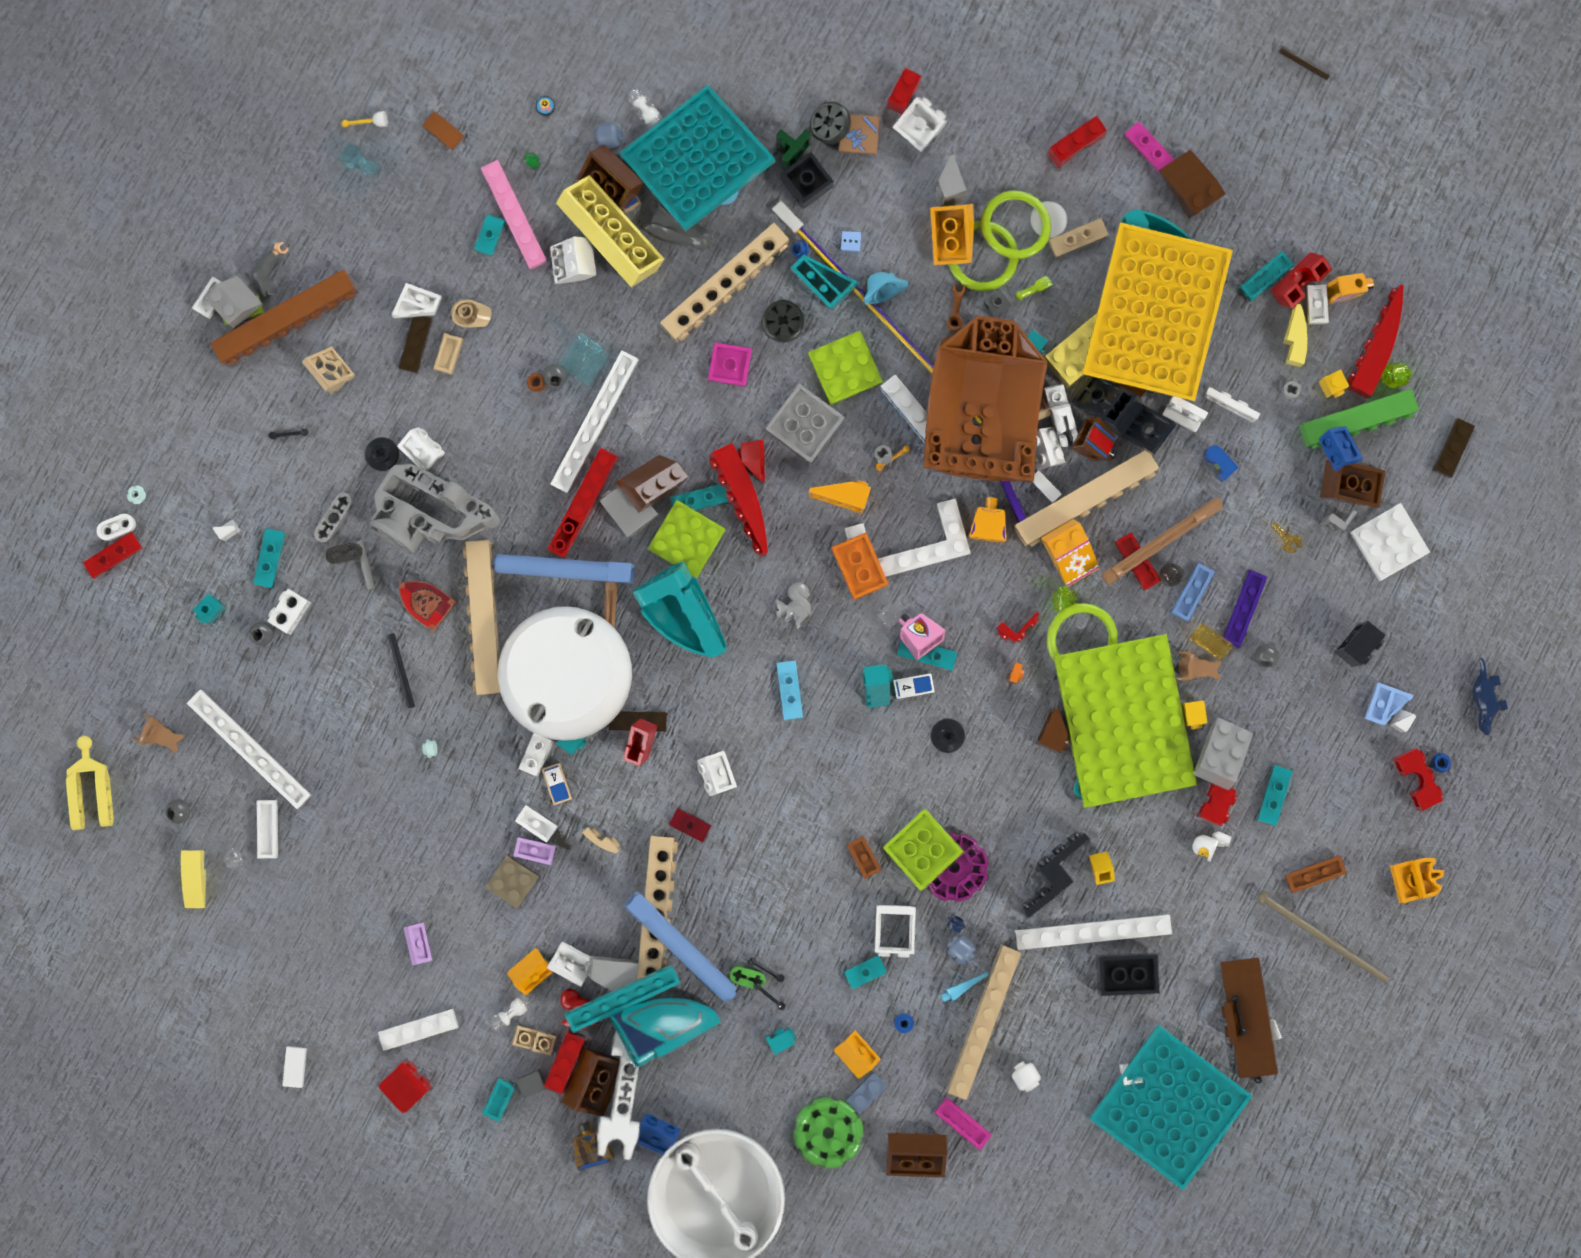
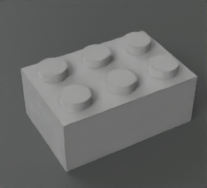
(1223, 753)

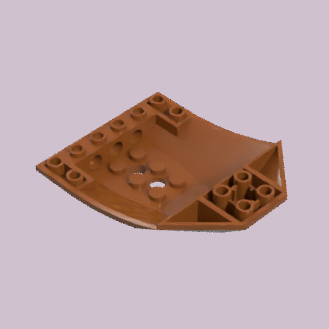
(993, 375)

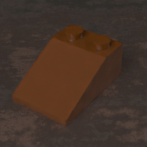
(1191, 183)
(1353, 484)

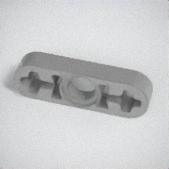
(331, 532)

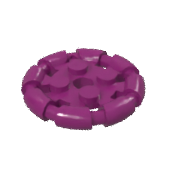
(964, 873)

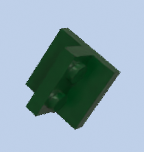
(791, 148)

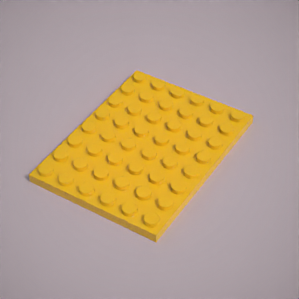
(1157, 311)

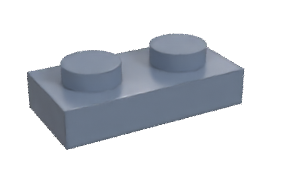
(866, 1093)

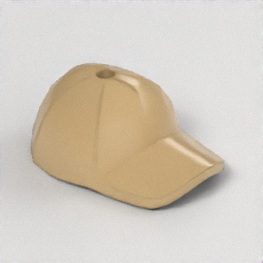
(473, 315)

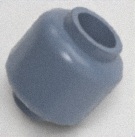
(608, 135)
(961, 950)

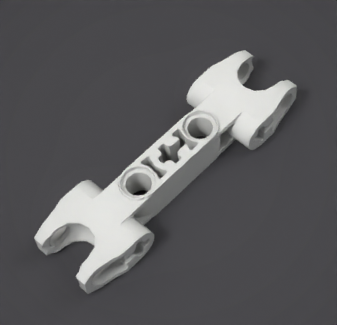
(619, 1125)

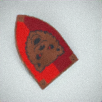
(425, 602)

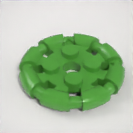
(825, 1144)

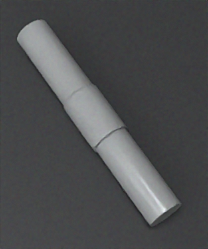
(366, 568)

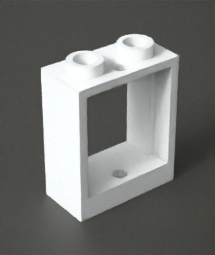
(895, 909)

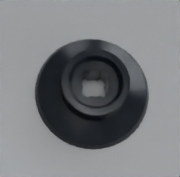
(384, 462)
(941, 742)

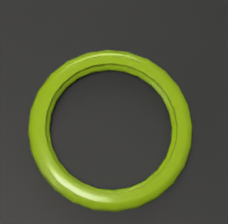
(995, 245)
(998, 282)
(1074, 609)

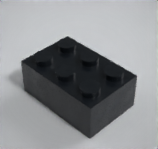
(1127, 974)

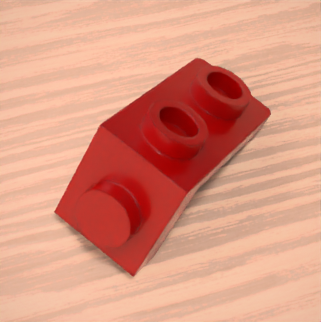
(1006, 633)

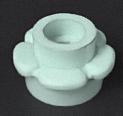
(136, 499)
(430, 748)

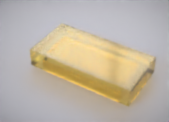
(1211, 641)

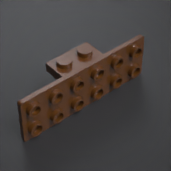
(1256, 1049)

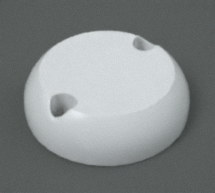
(565, 672)
(717, 1197)

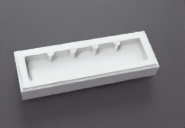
(1238, 407)
(267, 829)

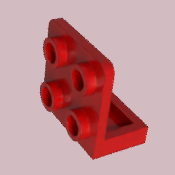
(405, 1086)

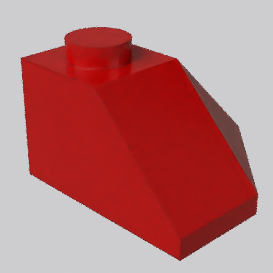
(753, 458)

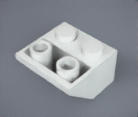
(573, 260)

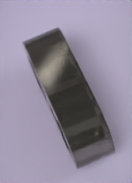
(343, 549)

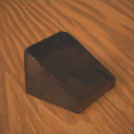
(560, 840)

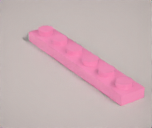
(513, 214)

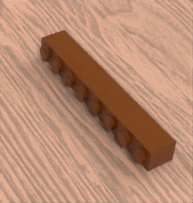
(284, 317)

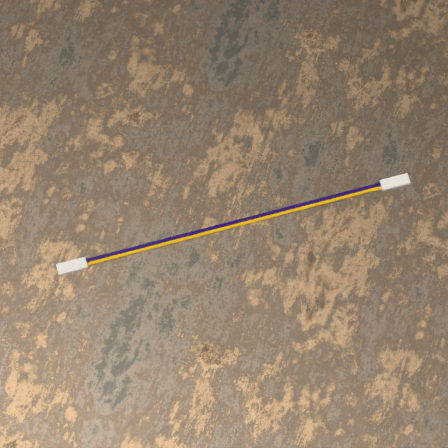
(795, 226)

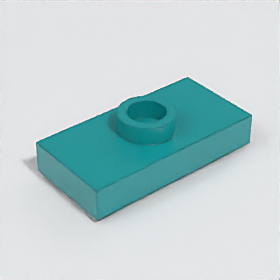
(489, 235)
(865, 972)
(499, 1100)

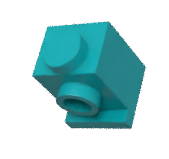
(781, 1040)

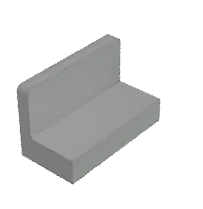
(1335, 524)

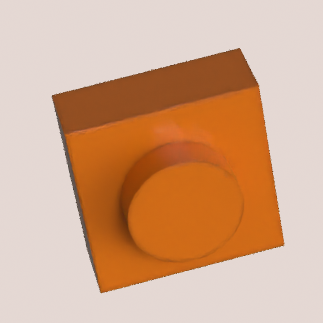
(1016, 673)

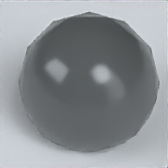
(554, 376)
(261, 633)
(1266, 655)
(177, 811)

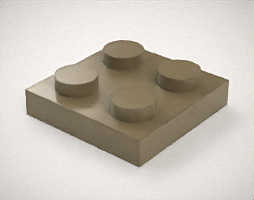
(512, 881)

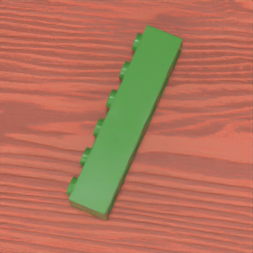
(1362, 417)

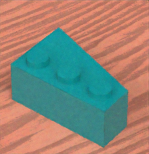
(825, 282)
(877, 685)

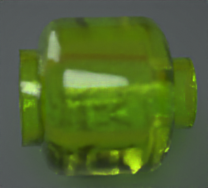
(1396, 375)
(1063, 598)

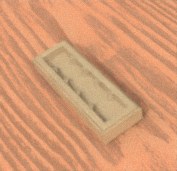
(1078, 238)

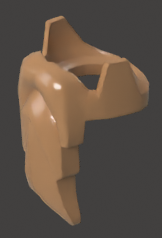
(1192, 667)
(156, 733)

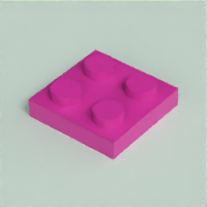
(730, 364)

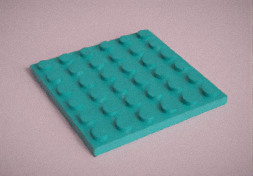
(697, 157)
(1176, 1110)

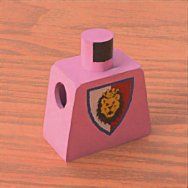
(920, 634)

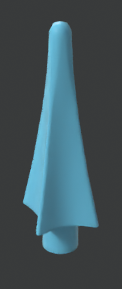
(957, 990)

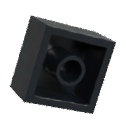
(807, 180)
(1360, 644)

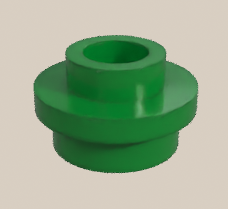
(532, 160)

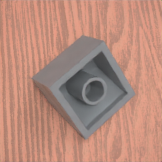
(950, 184)
(233, 301)

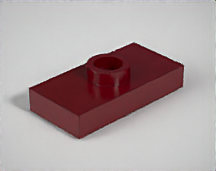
(690, 825)

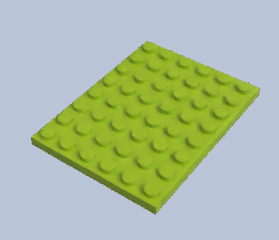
(1125, 720)

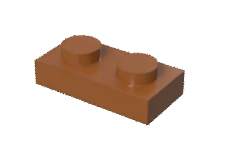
(864, 857)

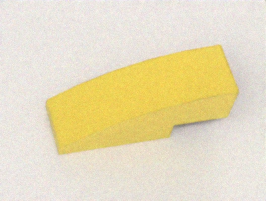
(1296, 337)
(193, 878)

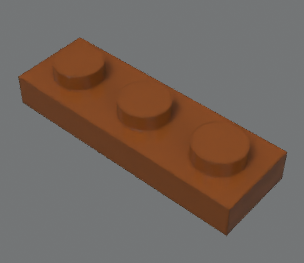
(1315, 874)

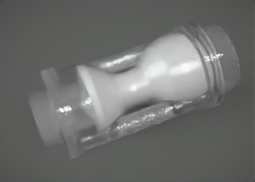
(649, 115)
(517, 1008)

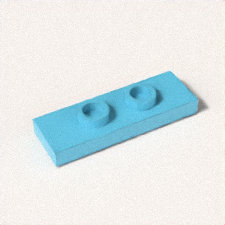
(789, 690)

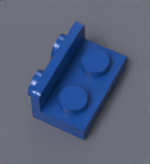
(1340, 447)
(657, 1134)

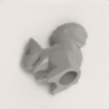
(798, 608)

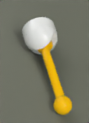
(378, 119)

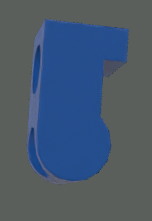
(1221, 461)

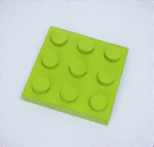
(845, 367)
(687, 538)
(923, 849)

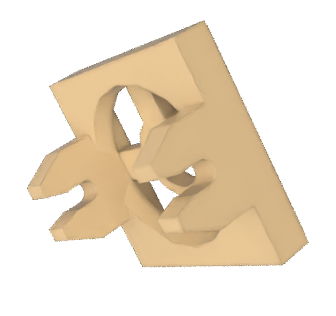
(334, 360)

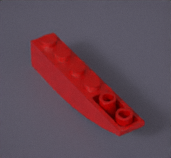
(1378, 348)
(741, 493)
(583, 502)

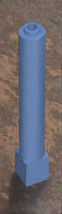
(564, 568)
(647, 914)

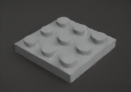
(805, 423)

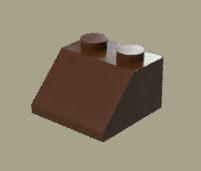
(1053, 733)

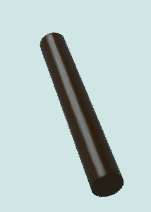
(1305, 63)

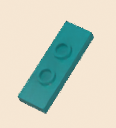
(1266, 276)
(703, 497)
(269, 558)
(936, 657)
(1274, 795)

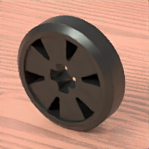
(839, 128)
(787, 332)

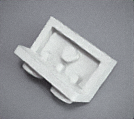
(1048, 449)
(569, 963)

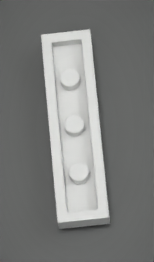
(418, 1029)

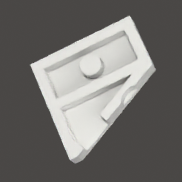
(416, 302)

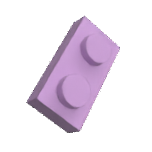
(534, 851)
(417, 944)

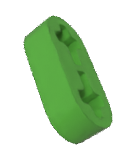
(749, 973)

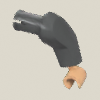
(263, 266)

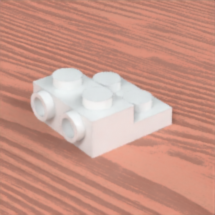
(920, 123)

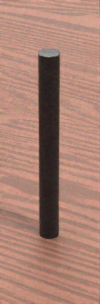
(401, 670)

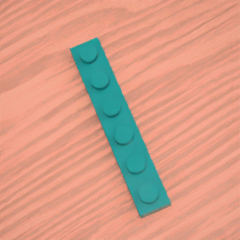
(622, 998)

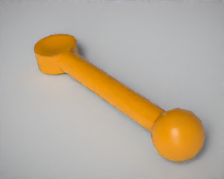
(906, 448)

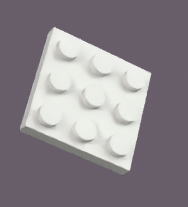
(1390, 542)

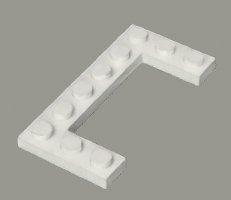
(954, 546)

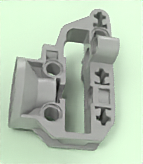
(402, 522)

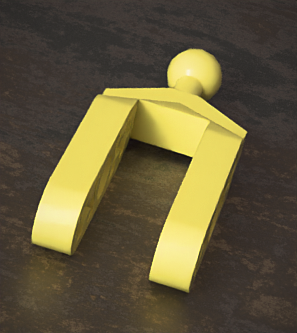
(74, 788)

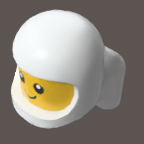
(1206, 845)

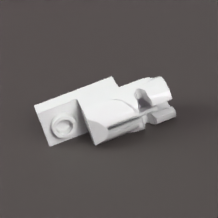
(1061, 413)

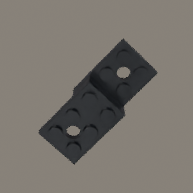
(1124, 413)
(1053, 874)

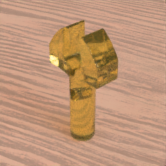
(1286, 538)

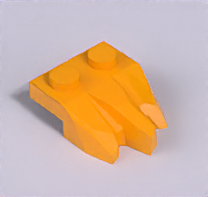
(1416, 879)

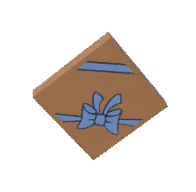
(861, 136)

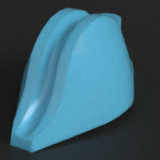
(882, 287)

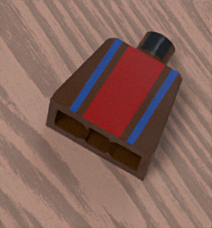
(1095, 440)

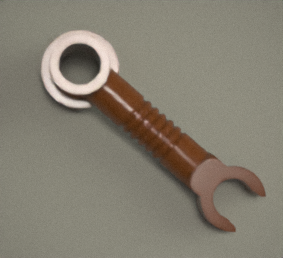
(955, 318)

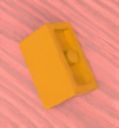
(529, 972)
(857, 1054)

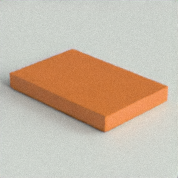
(860, 566)

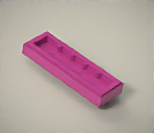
(1148, 146)
(963, 1123)

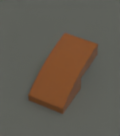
(443, 130)

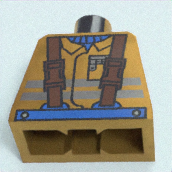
(586, 1148)

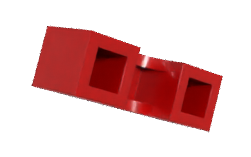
(1070, 145)
(1310, 269)
(1427, 792)
(565, 1061)

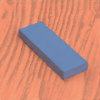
(1192, 592)

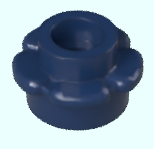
(956, 924)

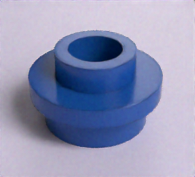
(800, 248)
(1446, 762)
(901, 1017)

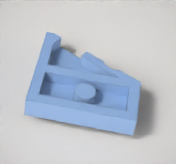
(1385, 703)

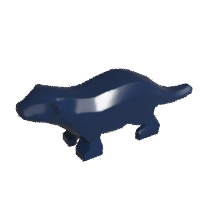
(1486, 698)

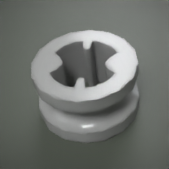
(1292, 384)
(879, 451)

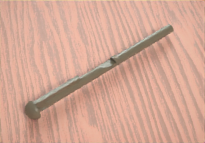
(1263, 898)

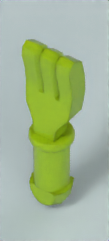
(1040, 285)

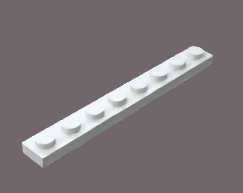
(594, 422)
(249, 749)
(1093, 932)

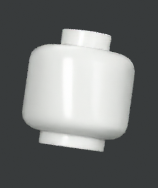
(1026, 1076)

